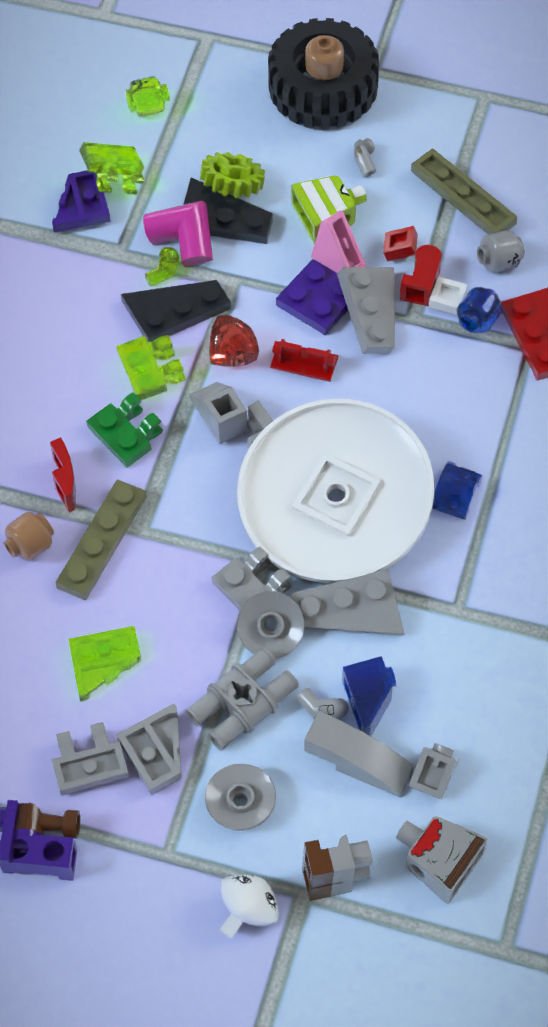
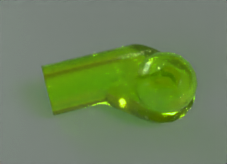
(166, 269)

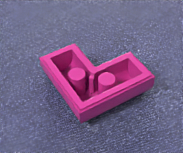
(186, 223)

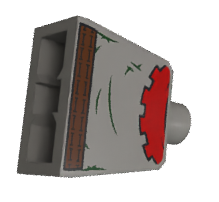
(442, 854)

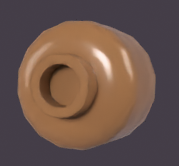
(324, 57)
(28, 536)

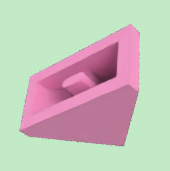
(336, 244)

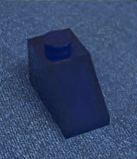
(368, 691)

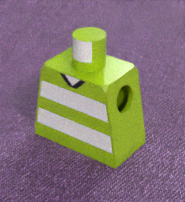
(323, 197)

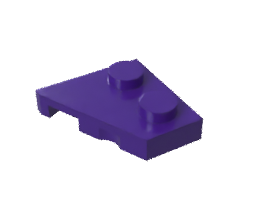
(81, 203)

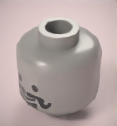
(500, 251)

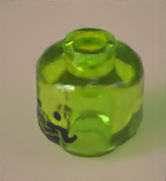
(147, 96)

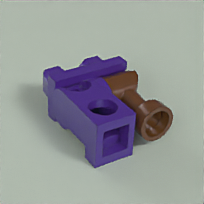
(28, 851)

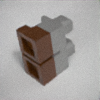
(336, 868)

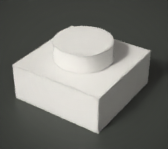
(447, 295)

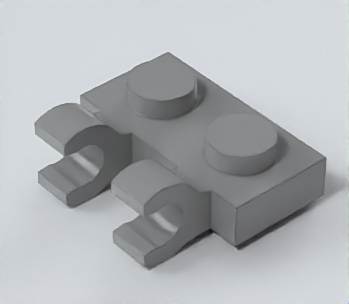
(239, 580)
(91, 766)

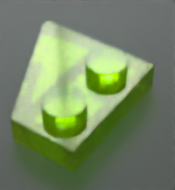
(102, 657)

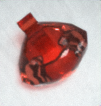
(232, 342)

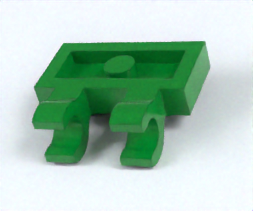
(116, 432)

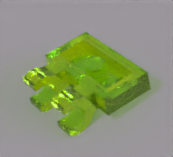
(111, 160)
(142, 369)

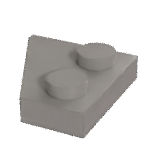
(154, 748)

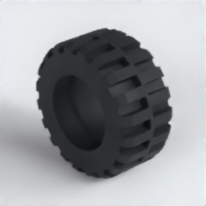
(321, 101)

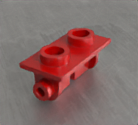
(303, 361)

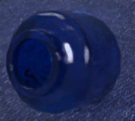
(479, 310)

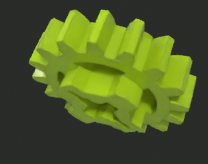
(232, 174)

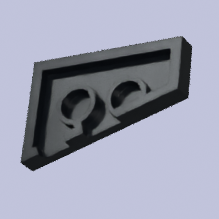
(231, 216)
(175, 307)

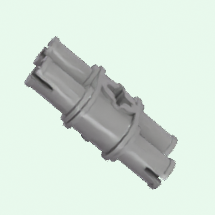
(243, 713)

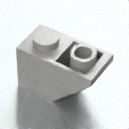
(221, 411)

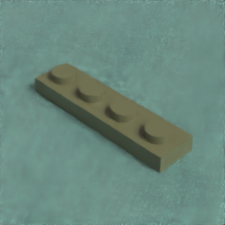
(463, 193)
(101, 539)

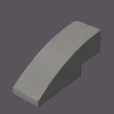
(357, 754)

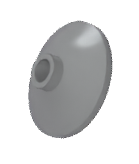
(267, 605)
(240, 782)

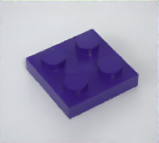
(314, 297)

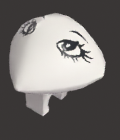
(249, 901)

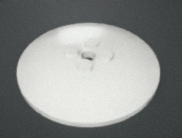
(326, 449)

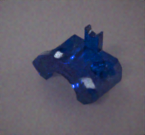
(455, 490)

